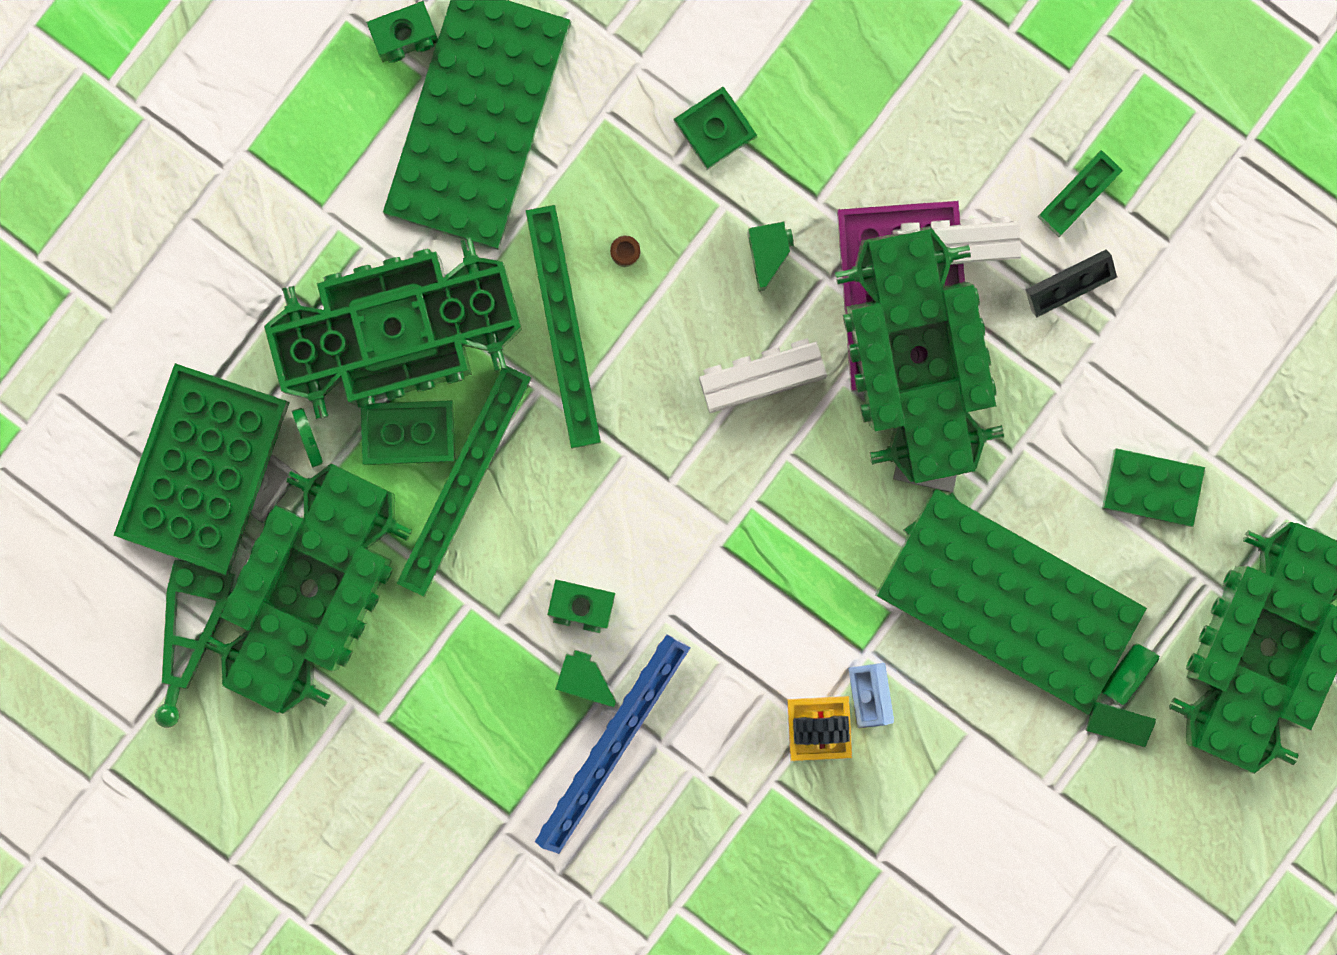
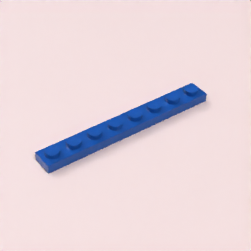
(612, 744)

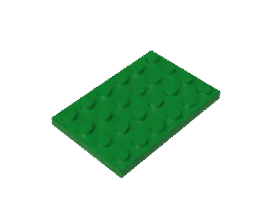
(201, 469)

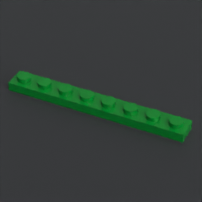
(563, 326)
(464, 481)

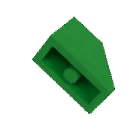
(769, 250)
(584, 679)

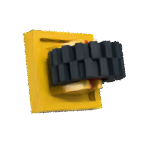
(819, 728)

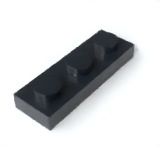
(1071, 283)

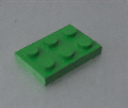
(408, 432)
(1153, 487)

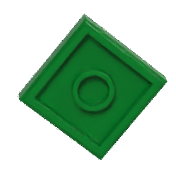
(715, 128)

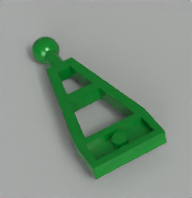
(198, 582)

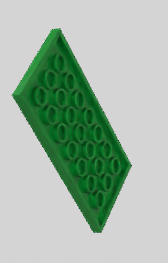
(477, 118)
(1011, 601)

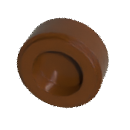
(625, 251)

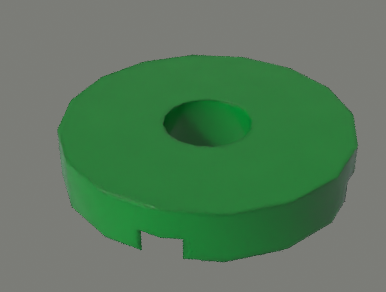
(307, 437)

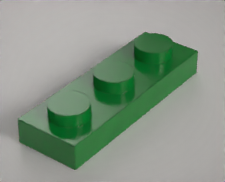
(1080, 193)

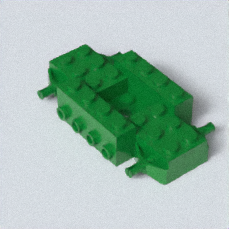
(437, 317)
(929, 398)
(285, 627)
(1254, 691)

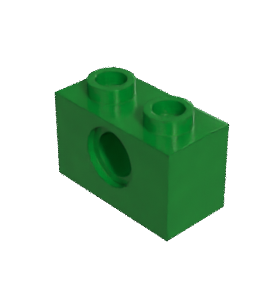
(385, 29)
(566, 593)

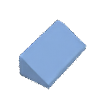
(871, 695)

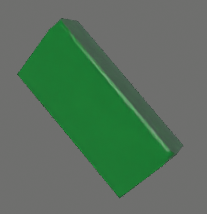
(1130, 674)
(1120, 724)

